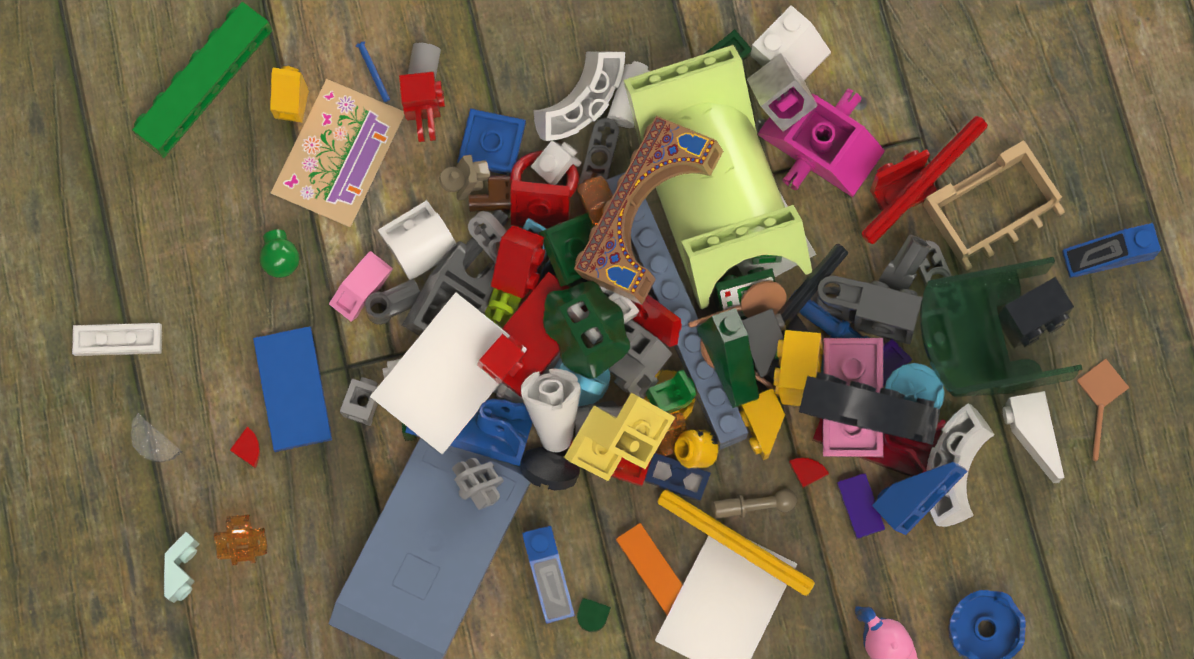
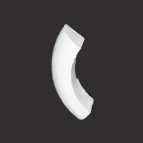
(586, 101)
(959, 444)

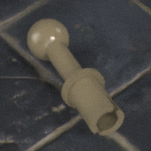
(783, 500)

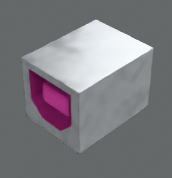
(782, 92)

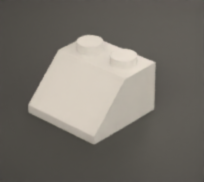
(795, 39)

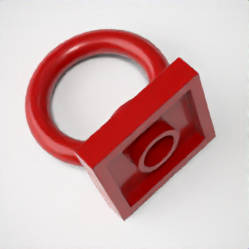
(540, 202)

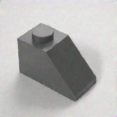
(763, 334)

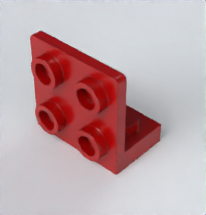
(894, 178)

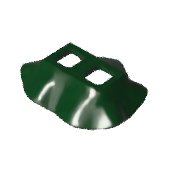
(603, 315)

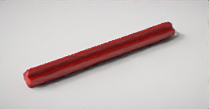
(924, 180)

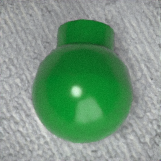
(278, 255)

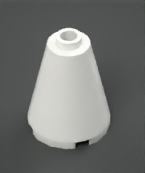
(552, 406)

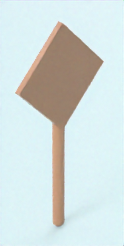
(1102, 386)

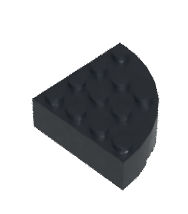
(864, 408)

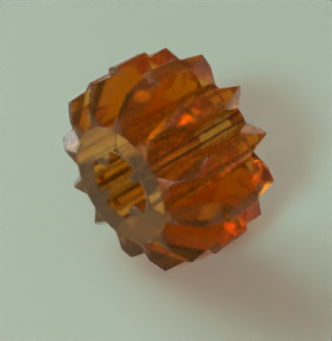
(594, 195)

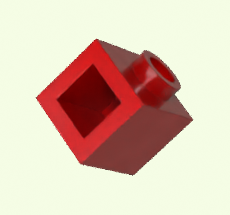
(502, 358)

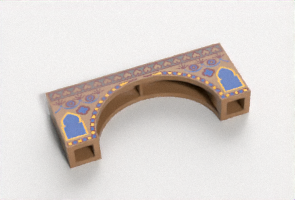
(663, 154)

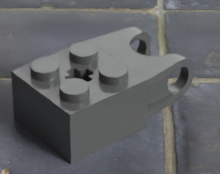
(443, 283)
(872, 307)

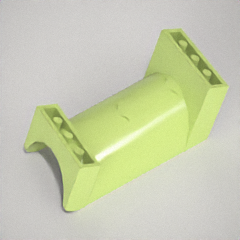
(739, 206)

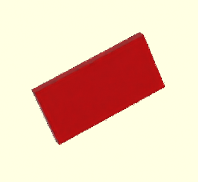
(528, 328)

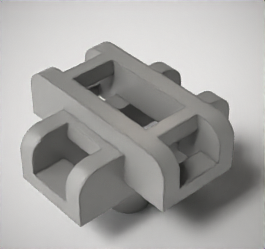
(475, 485)

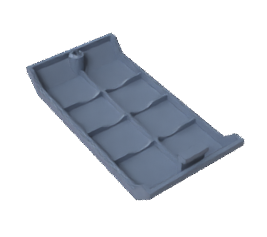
(426, 556)

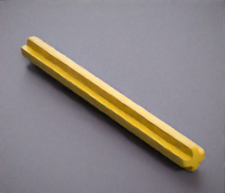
(736, 542)

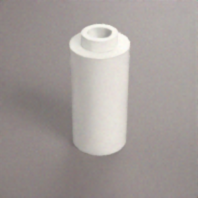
(620, 107)

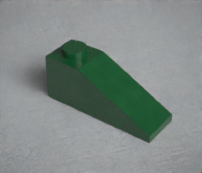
(731, 356)

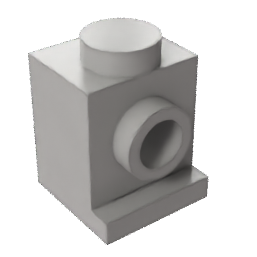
(632, 376)
(350, 407)

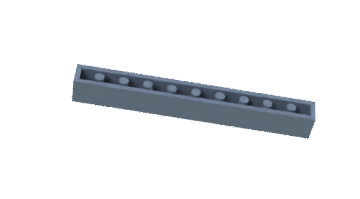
(669, 291)

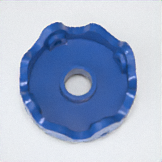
(992, 607)

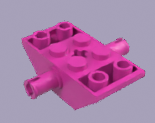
(842, 159)

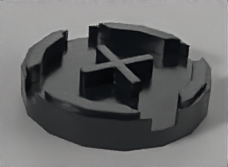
(549, 468)

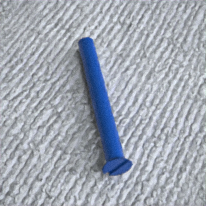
(373, 71)

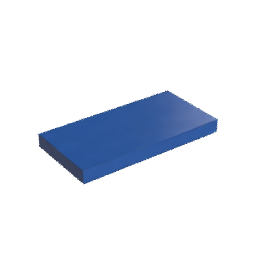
(292, 389)

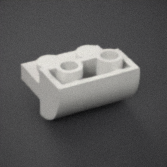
(418, 239)

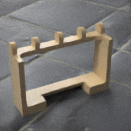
(1005, 160)

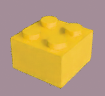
(799, 357)

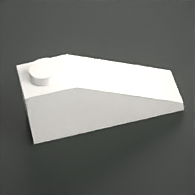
(1034, 429)

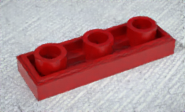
(658, 321)

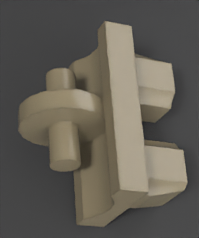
(464, 177)

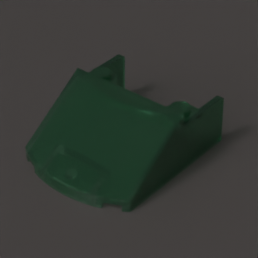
(966, 335)

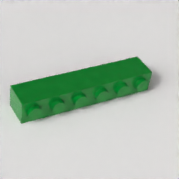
(202, 79)

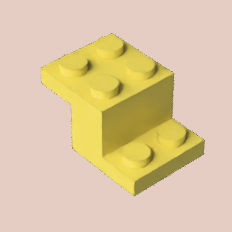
(631, 435)

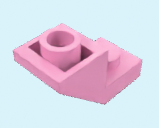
(361, 282)

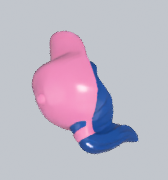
(884, 637)

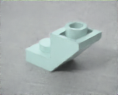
(176, 581)

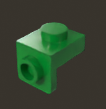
(673, 393)

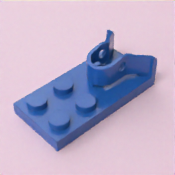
(496, 431)

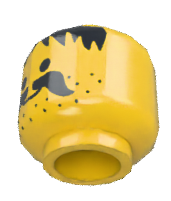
(696, 449)

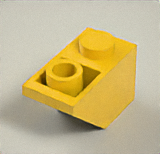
(288, 94)
(764, 421)

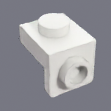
(555, 161)

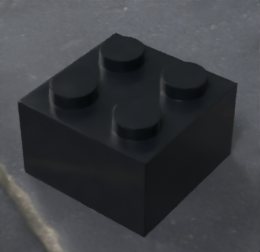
(1034, 313)

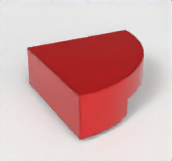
(247, 447)
(807, 471)

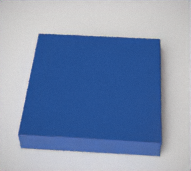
(493, 139)

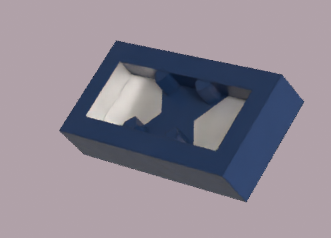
(678, 479)

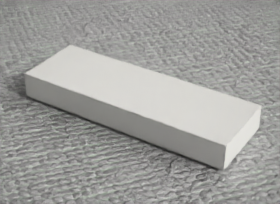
(117, 339)

